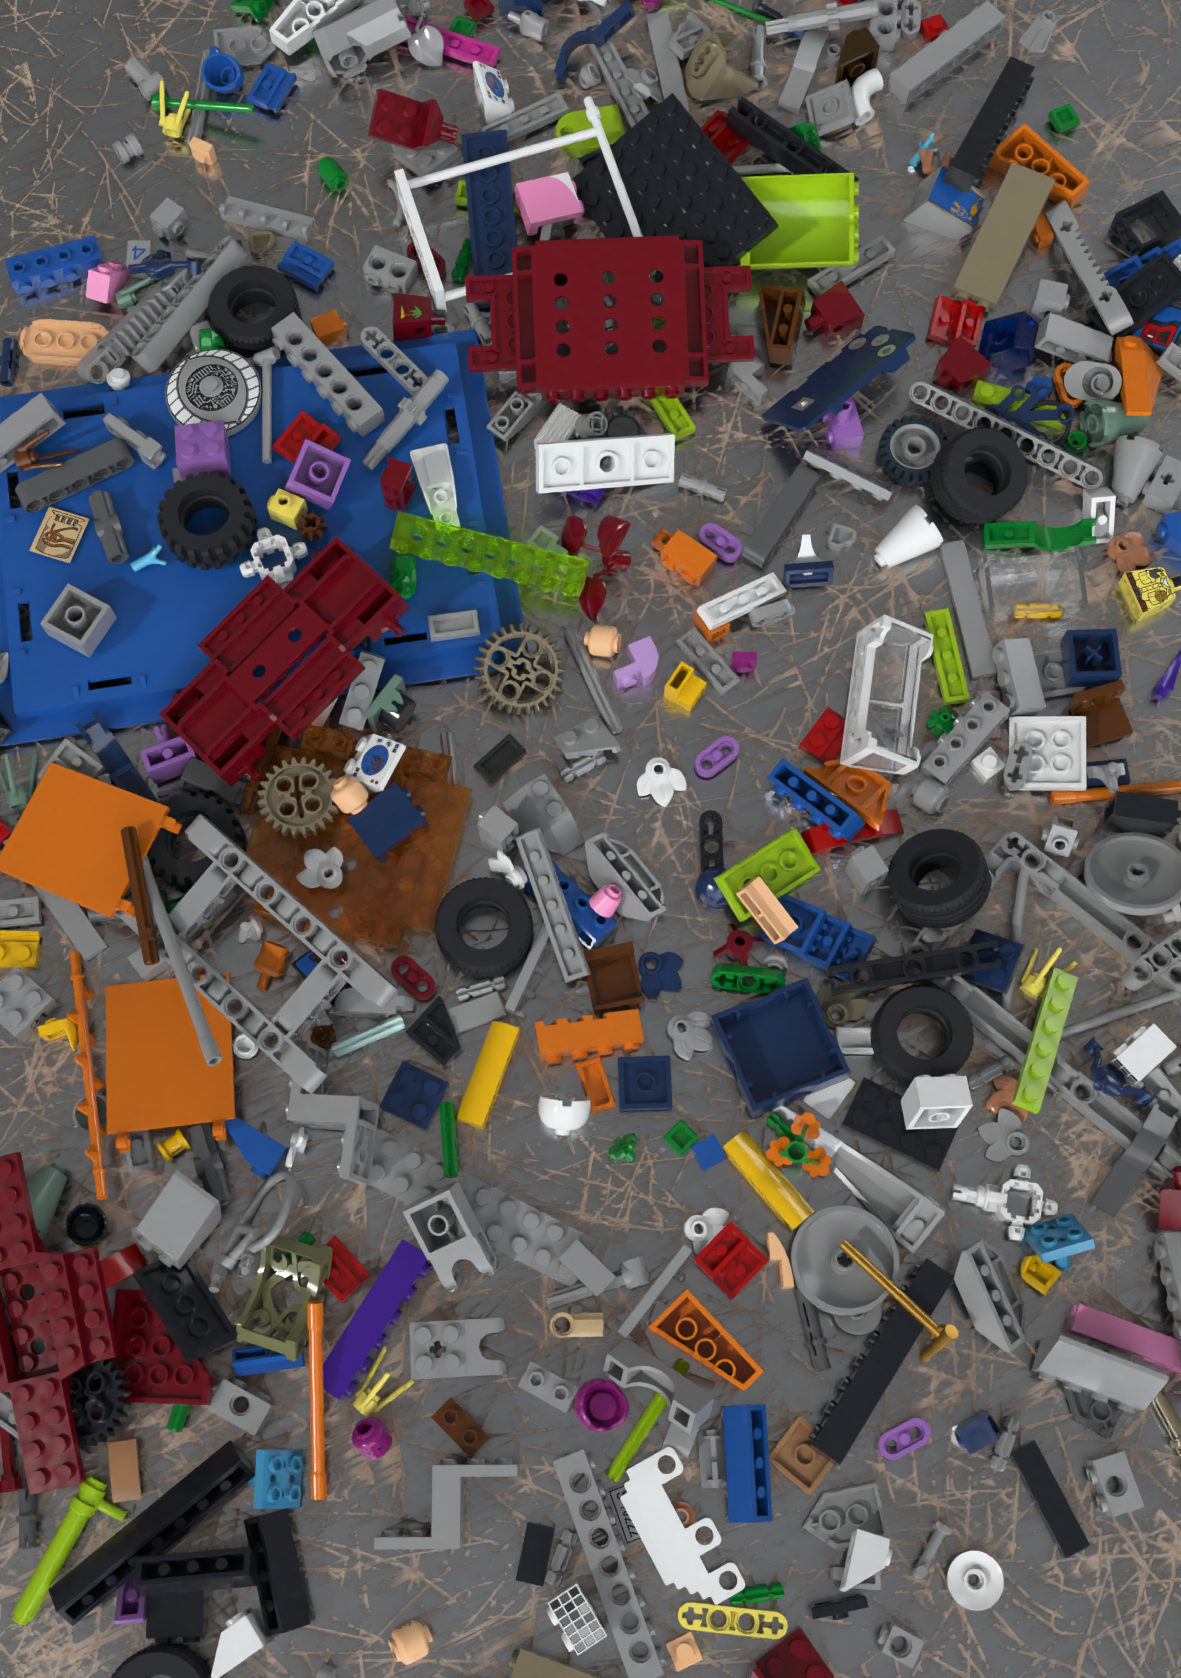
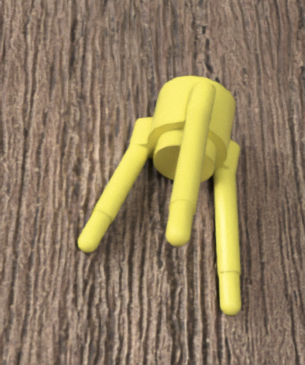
(173, 123)
(1034, 984)
(368, 1399)

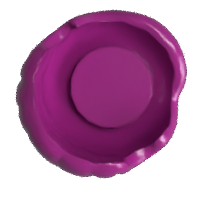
(600, 1405)

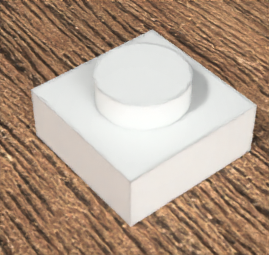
(987, 764)

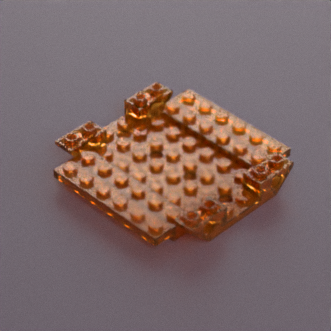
(375, 896)

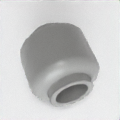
(930, 795)

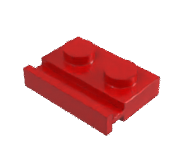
(825, 737)
(346, 1271)

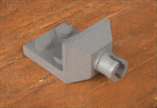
(428, 159)

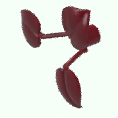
(610, 535)

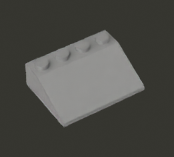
(1097, 1373)

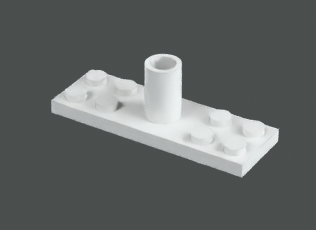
(604, 462)

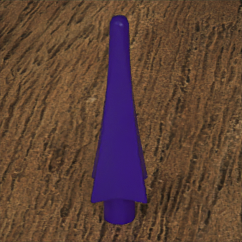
(1167, 681)

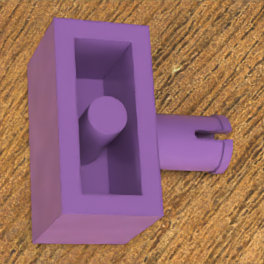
(845, 428)
(168, 757)

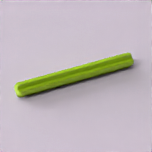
(642, 1429)

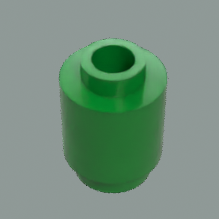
(332, 173)

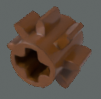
(312, 527)

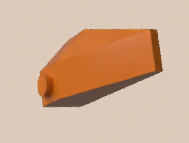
(1138, 373)

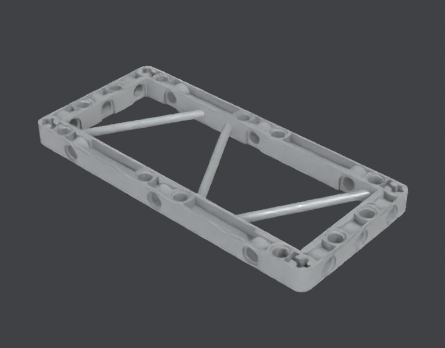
(1012, 1035)

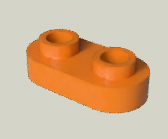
(1061, 390)

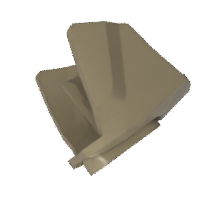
(709, 75)

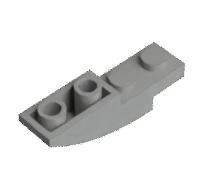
(515, 414)

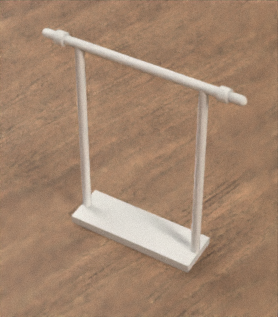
(414, 223)

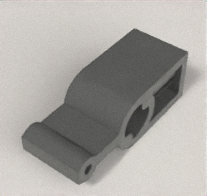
(201, 778)

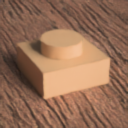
(203, 151)
(684, 1651)

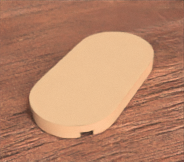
(60, 341)

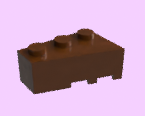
(782, 321)

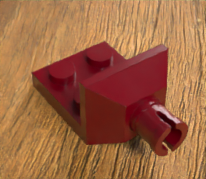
(408, 121)
(790, 1658)

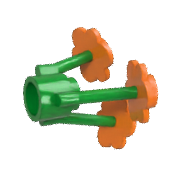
(787, 1152)

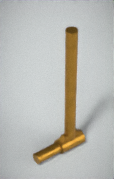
(941, 1334)

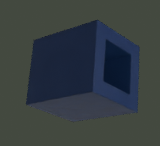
(978, 1432)

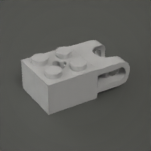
(453, 1238)
(462, 1345)

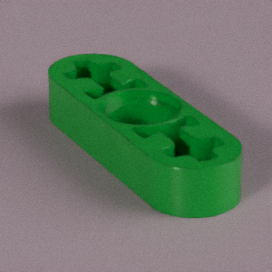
(729, 983)

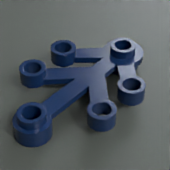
(1024, 415)

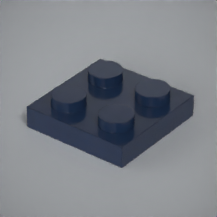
(1010, 955)
(644, 1083)
(414, 1095)

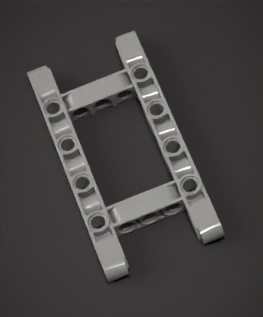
(310, 996)

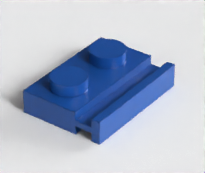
(271, 88)
(305, 265)

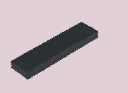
(1049, 1499)

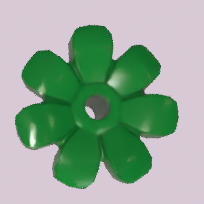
(941, 721)
(623, 1147)

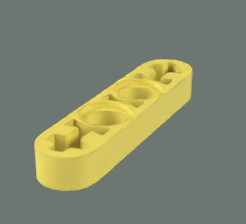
(732, 1616)

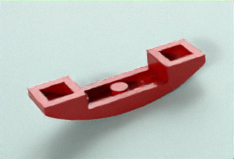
(821, 841)
(122, 1265)

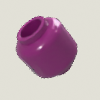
(372, 1438)

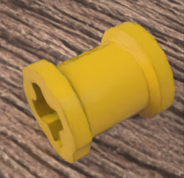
(174, 1145)

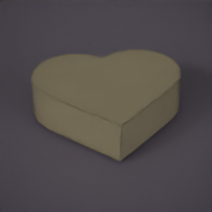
(261, 242)

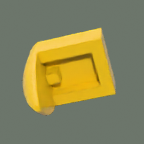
(58, 1028)
(1039, 1274)

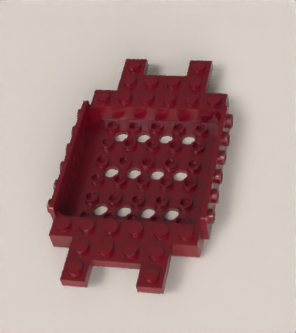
(527, 316)

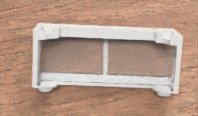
(884, 697)

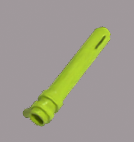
(81, 1508)

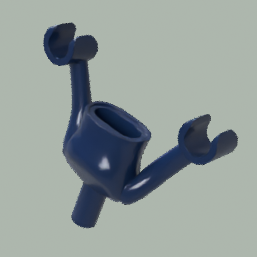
(161, 266)
(1110, 1079)

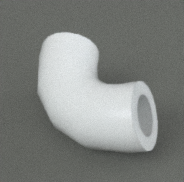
(861, 91)

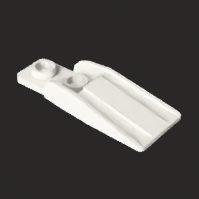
(437, 482)

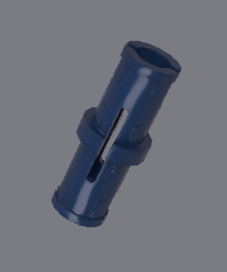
(8, 362)

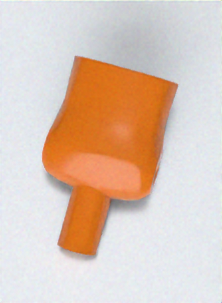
(270, 962)

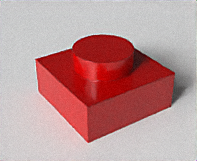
(933, 27)

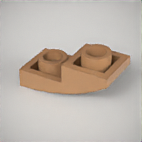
(124, 1469)

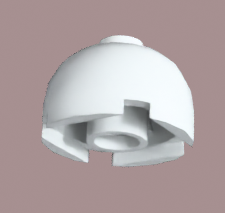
(563, 1112)

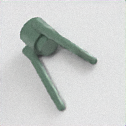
(127, 296)
(16, 795)

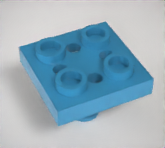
(1058, 1240)
(272, 1477)

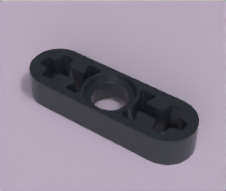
(717, 829)

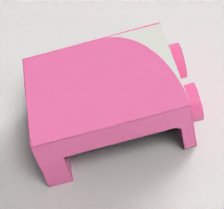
(547, 201)

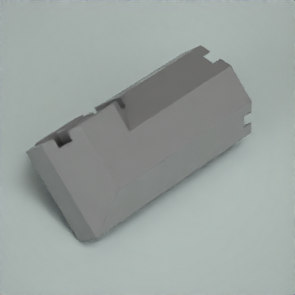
(360, 36)

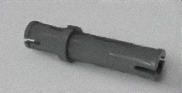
(814, 1334)

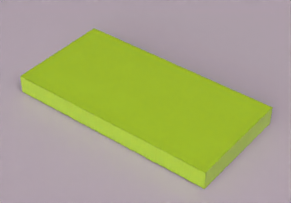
(780, 865)

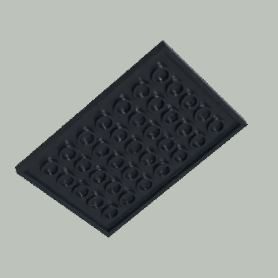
(676, 188)

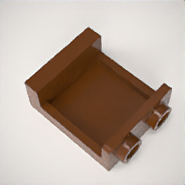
(614, 979)

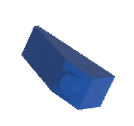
(257, 1148)

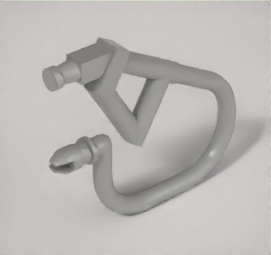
(247, 1247)

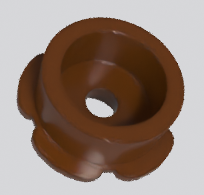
(316, 1035)

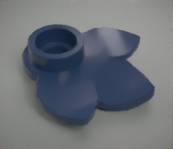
(663, 975)

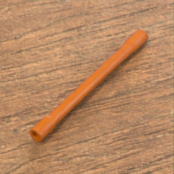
(1101, 793)
(318, 1474)

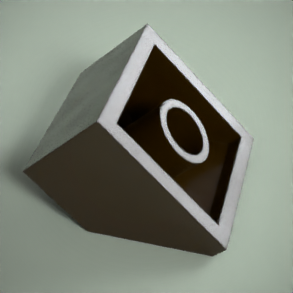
(857, 55)

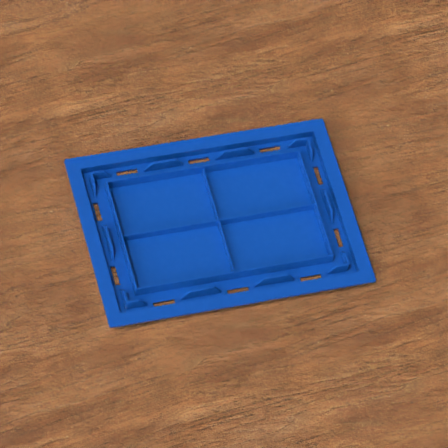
(174, 606)

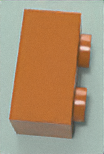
(1042, 233)

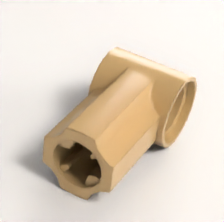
(579, 1325)

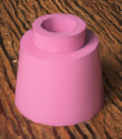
(606, 900)

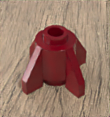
(738, 952)

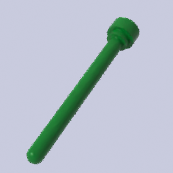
(201, 105)

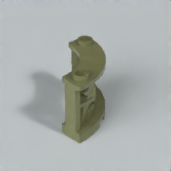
(295, 1333)

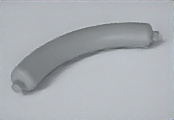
(399, 218)

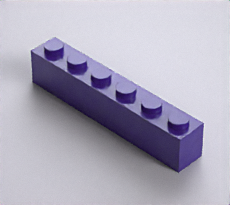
(373, 1319)

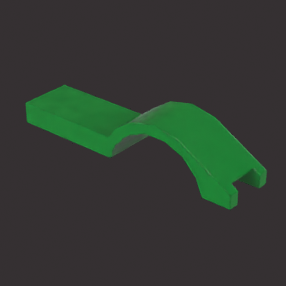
(1031, 534)

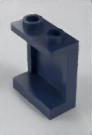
(388, 820)

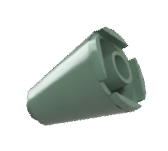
(1106, 421)
(45, 1192)

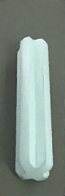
(367, 1036)

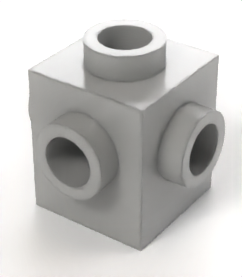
(1060, 835)

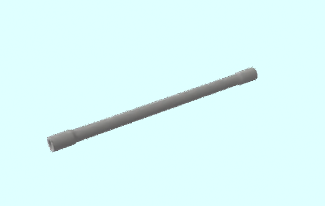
(207, 1041)

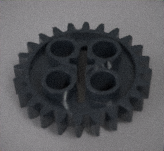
(92, 1398)

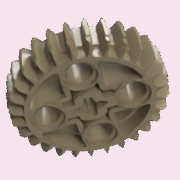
(552, 675)

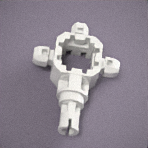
(268, 543)
(994, 1199)

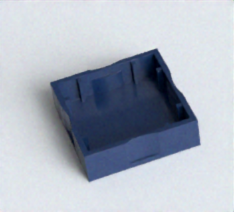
(779, 1047)

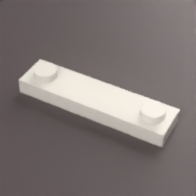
(741, 601)

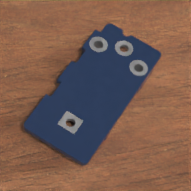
(841, 378)

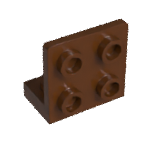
(1103, 712)

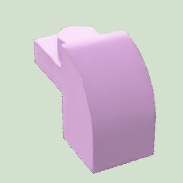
(643, 667)

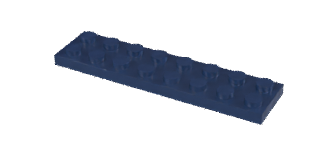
(489, 206)

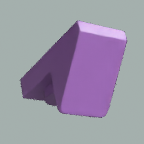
(130, 1604)

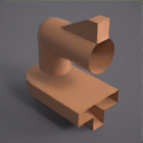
(927, 159)

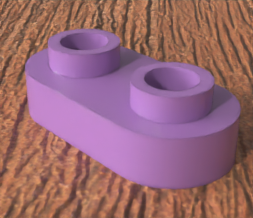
(721, 543)
(714, 755)
(904, 1441)

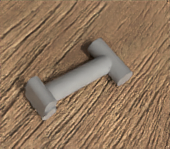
(928, 1554)

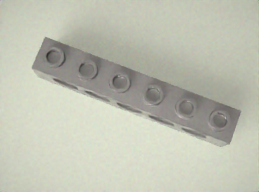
(294, 330)

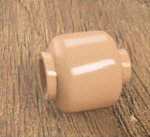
(603, 640)
(349, 795)
(410, 1642)

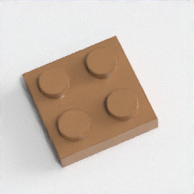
(797, 1460)

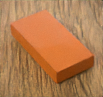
(595, 1084)

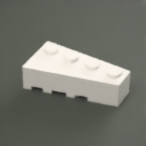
(302, 17)

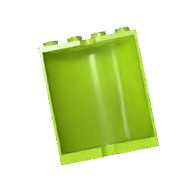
(813, 219)

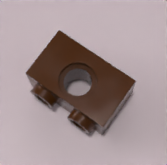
(461, 1427)

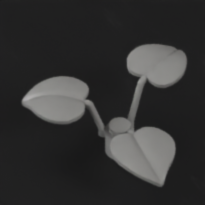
(427, 43)

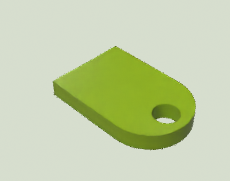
(578, 121)

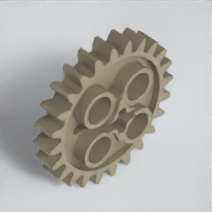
(275, 801)

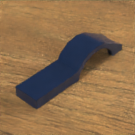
(599, 37)
(114, 758)

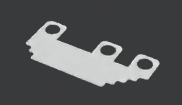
(664, 1536)

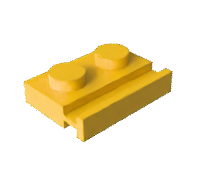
(19, 949)

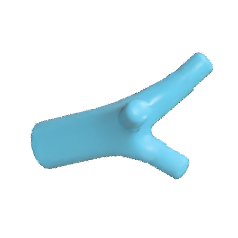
(915, 160)
(148, 559)

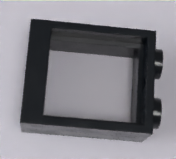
(1164, 212)

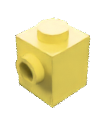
(286, 508)

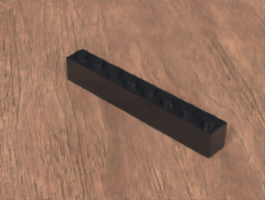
(990, 125)
(878, 1365)
(151, 1532)

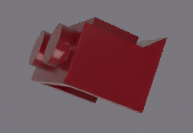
(396, 486)

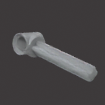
(632, 1274)

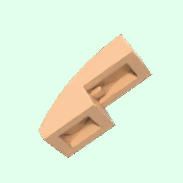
(777, 1254)

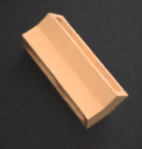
(766, 910)

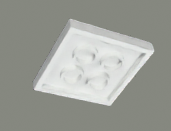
(1057, 751)

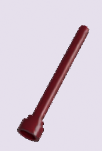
(9, 1480)

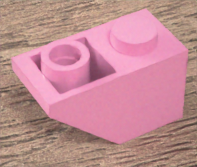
(106, 280)

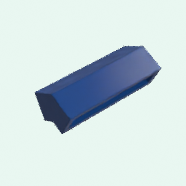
(261, 1360)

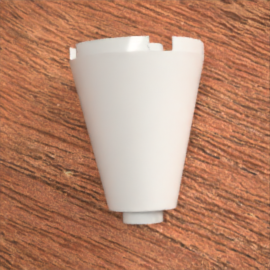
(908, 539)

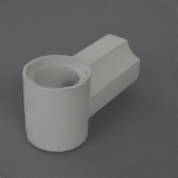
(144, 77)

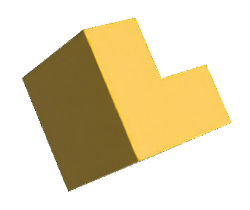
(684, 687)

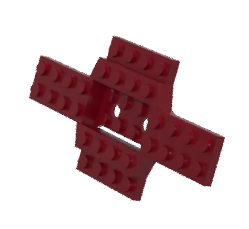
(70, 1317)

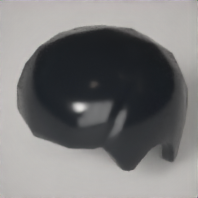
(86, 1224)

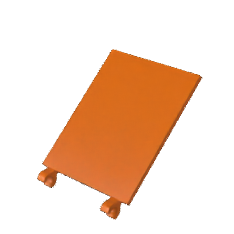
(74, 841)
(157, 1064)

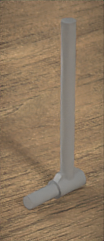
(265, 360)

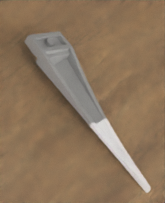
(892, 1199)

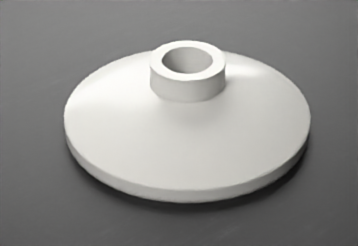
(989, 1583)

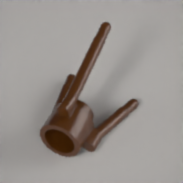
(28, 459)

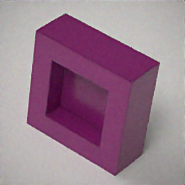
(743, 661)

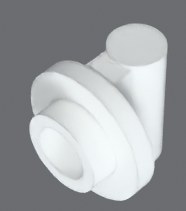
(249, 929)

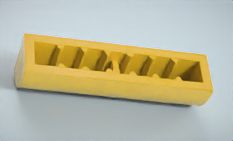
(488, 1074)
(768, 1180)

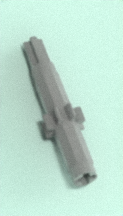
(830, 16)
(411, 412)

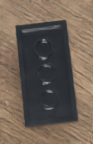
(1145, 294)
(879, 1117)
(186, 1308)

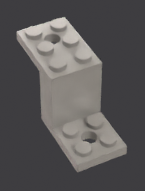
(338, 1112)
(447, 1505)

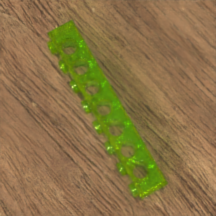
(499, 548)

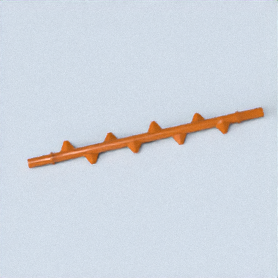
(91, 1083)

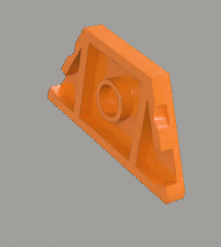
(857, 788)

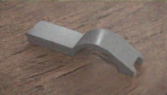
(803, 70)

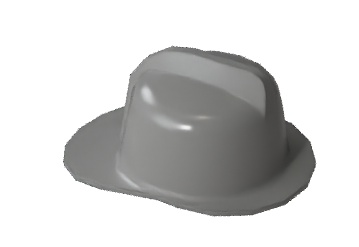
(1092, 381)

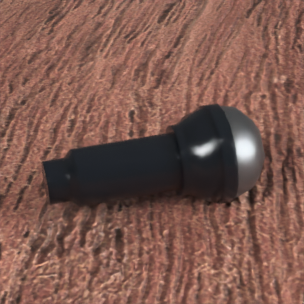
(760, 7)

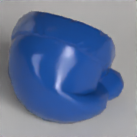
(220, 69)

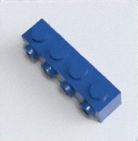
(54, 265)
(821, 804)
(589, 925)
(745, 1457)

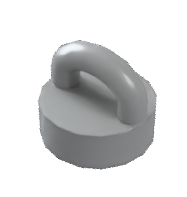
(589, 74)

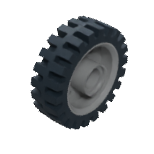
(906, 436)

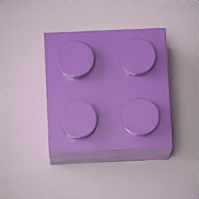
(202, 449)
(317, 474)

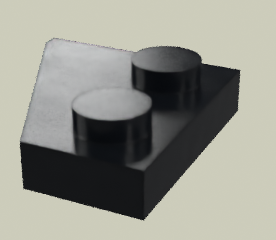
(435, 1033)

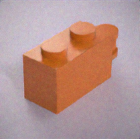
(685, 556)

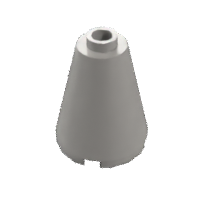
(1133, 466)

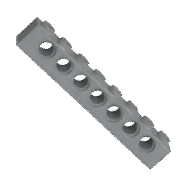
(636, 1667)

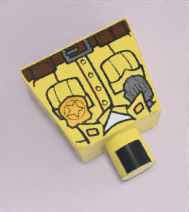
(1148, 591)

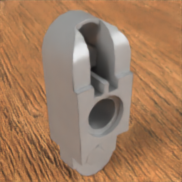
(352, 1004)

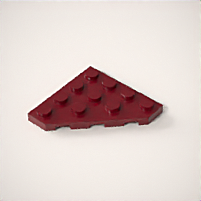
(153, 1359)

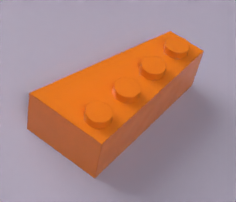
(1033, 152)
(589, 1036)
(700, 1334)

